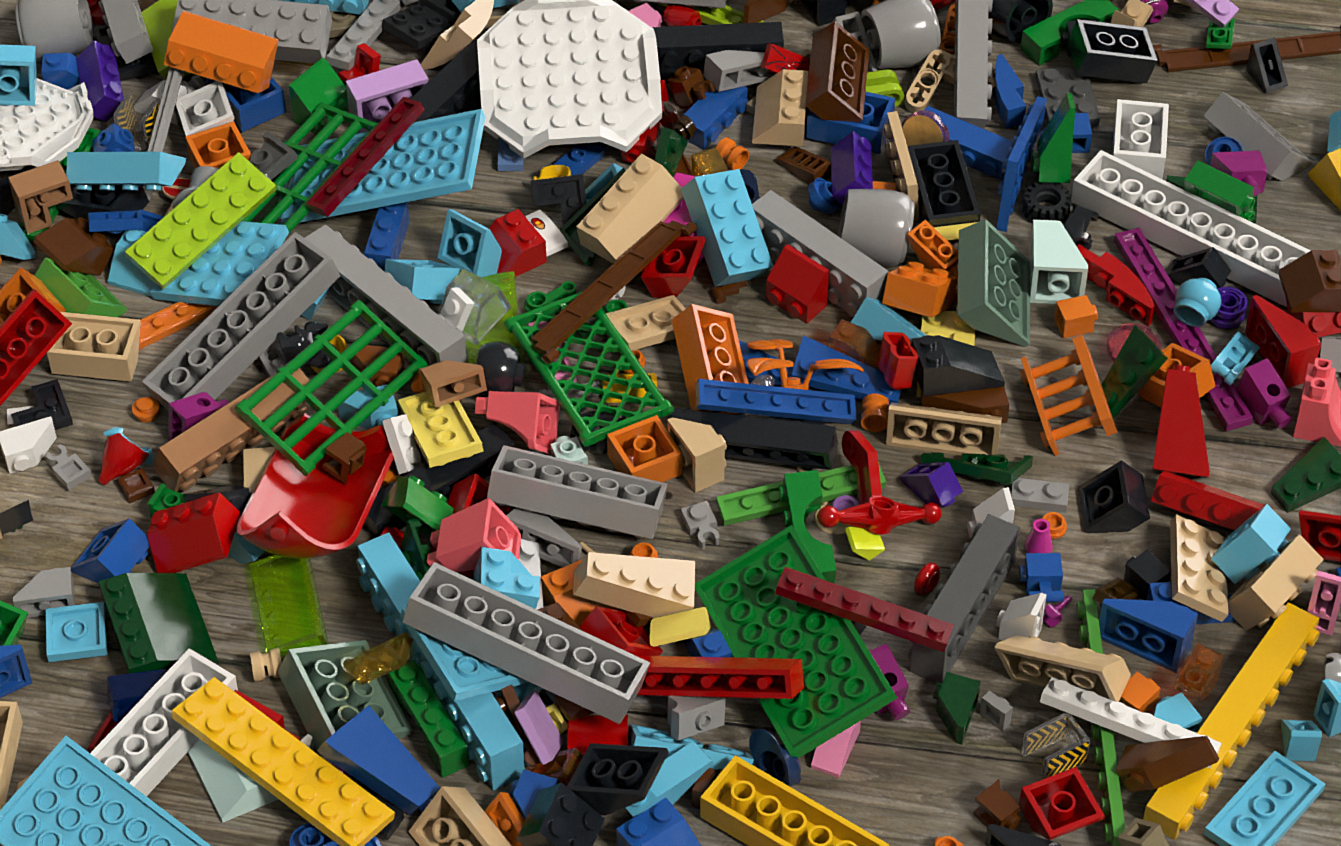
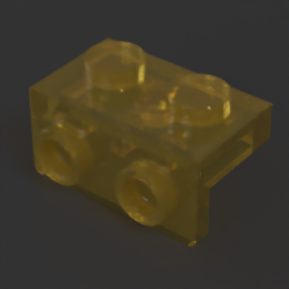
(380, 659)

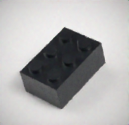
(1112, 51)

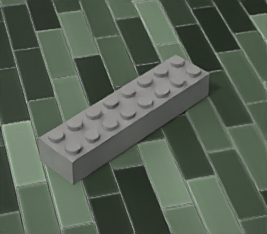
(392, 303)
(244, 323)
(526, 642)

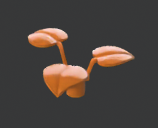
(759, 365)

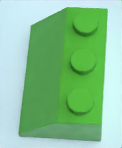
(79, 291)

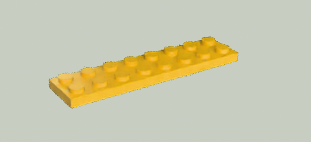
(283, 765)

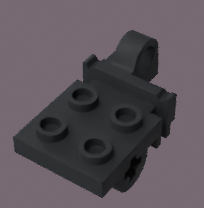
(422, 23)

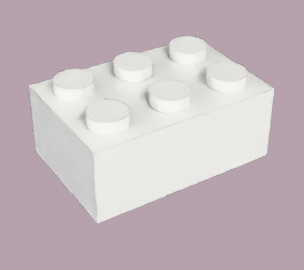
(1141, 135)

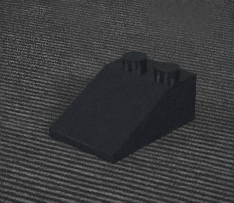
(103, 201)
(953, 366)
(616, 775)

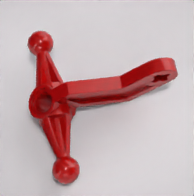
(875, 511)

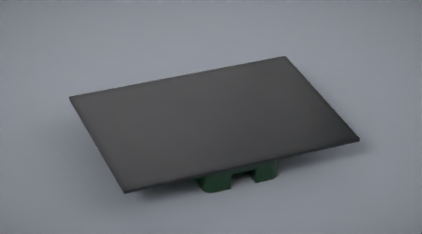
(15, 517)

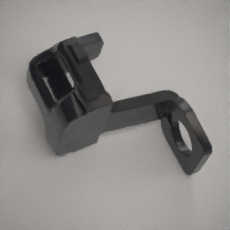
(1077, 225)

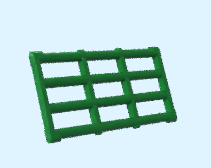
(309, 152)
(304, 393)

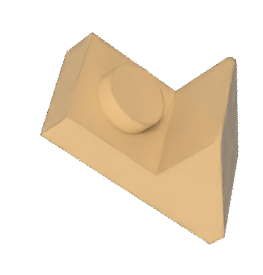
(1133, 14)

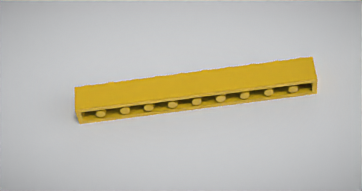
(1235, 716)

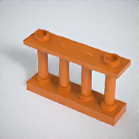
(1093, 397)

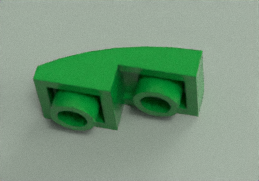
(1220, 37)

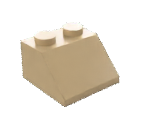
(701, 452)

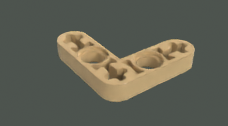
(944, 71)

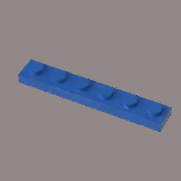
(775, 401)

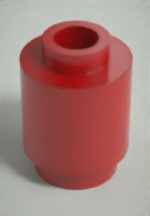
(681, 16)

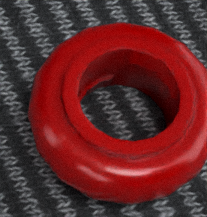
(927, 579)

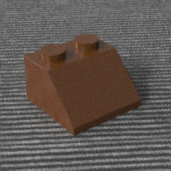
(75, 247)
(1313, 282)

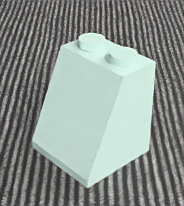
(1055, 264)

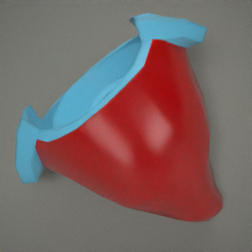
(121, 456)

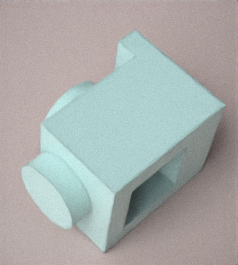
(568, 449)

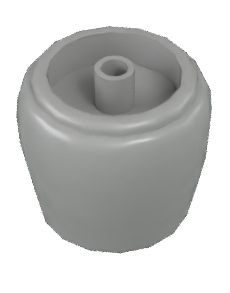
(54, 25)
(901, 32)
(877, 224)

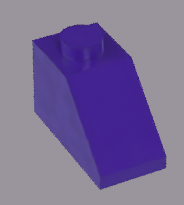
(933, 483)

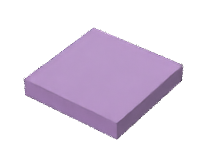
(539, 727)

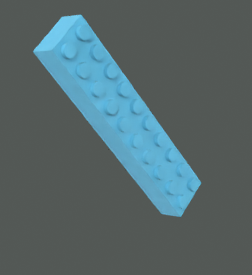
(479, 719)

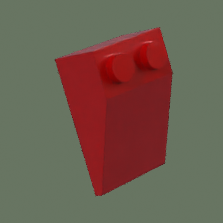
(1282, 340)

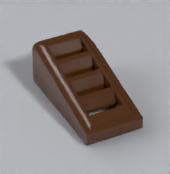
(820, 165)

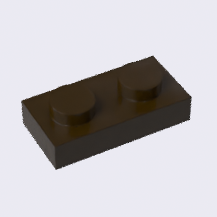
(1116, 590)

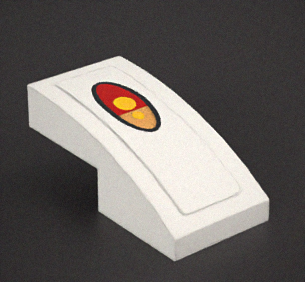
(554, 238)

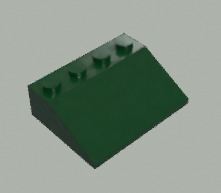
(155, 619)

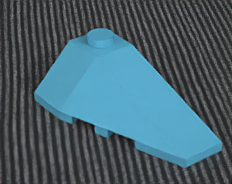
(654, 737)

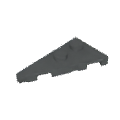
(273, 156)

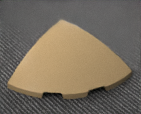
(460, 35)

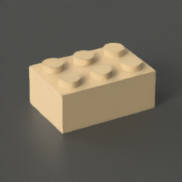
(1274, 583)

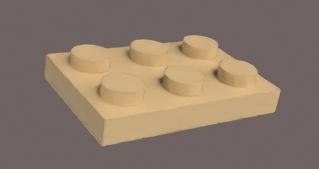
(647, 322)

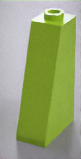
(159, 24)

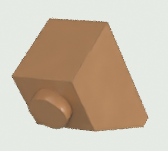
(452, 381)

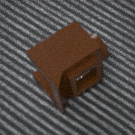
(346, 455)
(997, 807)

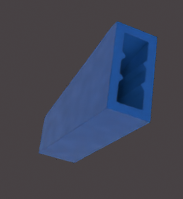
(380, 761)

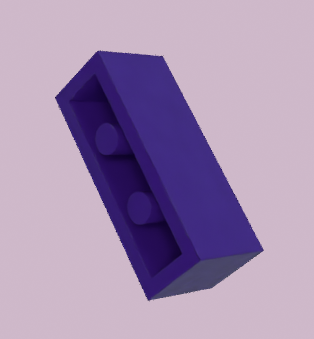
(101, 77)
(850, 165)

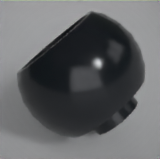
(500, 367)

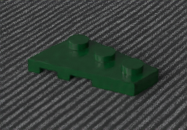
(1131, 369)
(1310, 477)

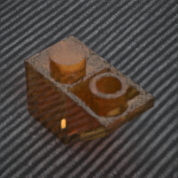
(1200, 672)

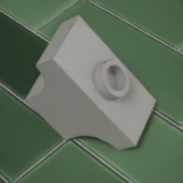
(694, 715)

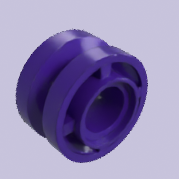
(1232, 308)

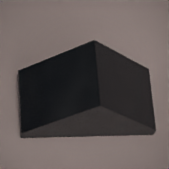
(1266, 65)

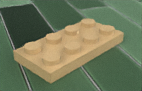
(901, 162)
(1194, 575)

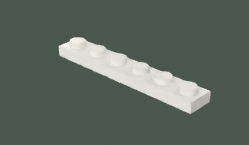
(1113, 714)

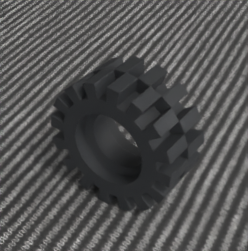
(1047, 193)

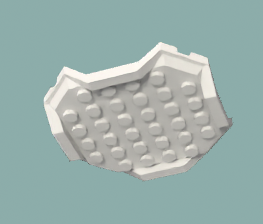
(569, 75)
(46, 130)

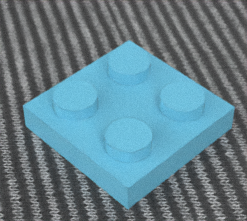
(76, 632)

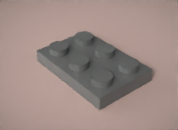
(1054, 85)

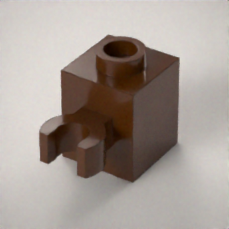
(689, 86)

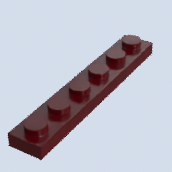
(365, 156)
(864, 609)

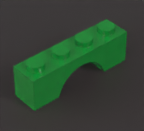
(1043, 39)
(802, 497)
(439, 733)

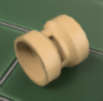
(266, 664)

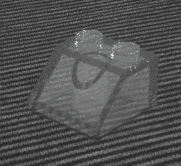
(488, 304)

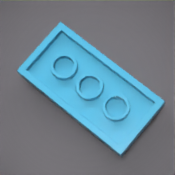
(1265, 805)

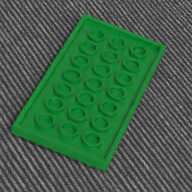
(838, 669)

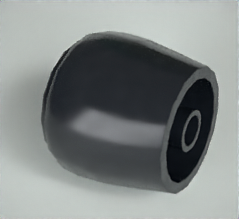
(1014, 16)

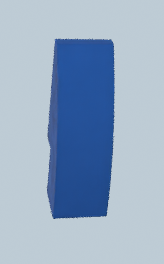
(1008, 94)

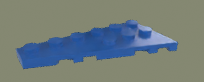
(1014, 165)

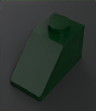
(957, 703)

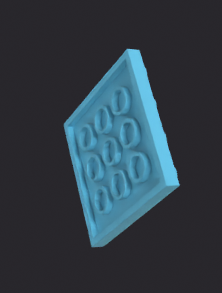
(225, 265)
(460, 671)

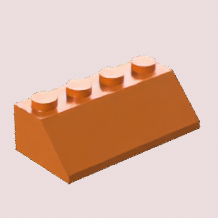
(221, 52)
(708, 348)

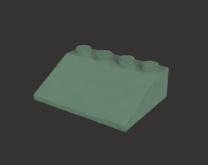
(993, 284)
(330, 696)

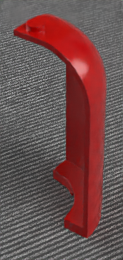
(313, 512)

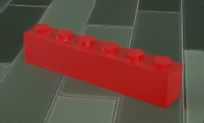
(723, 677)

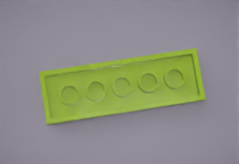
(200, 221)

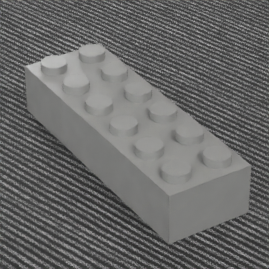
(300, 27)
(851, 272)
(577, 492)

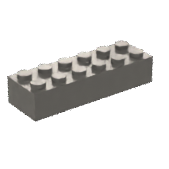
(967, 594)

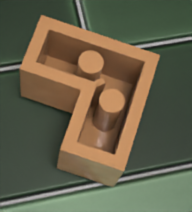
(36, 191)

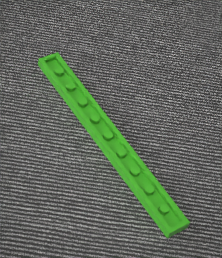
(1105, 751)

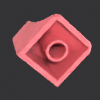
(1319, 404)
(526, 413)
(469, 530)

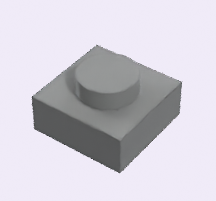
(996, 710)

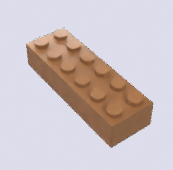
(221, 438)

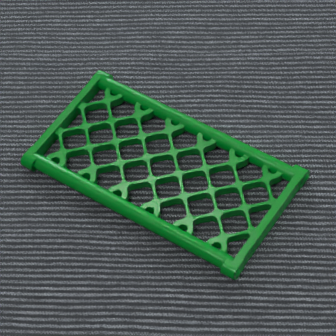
(561, 387)

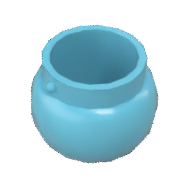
(1197, 302)

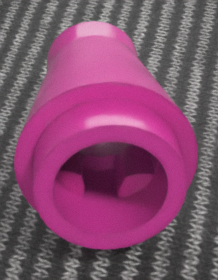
(1039, 538)

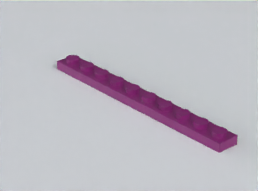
(1146, 266)

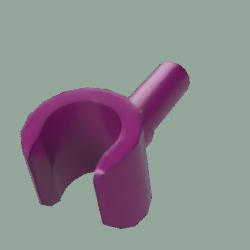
(1053, 615)

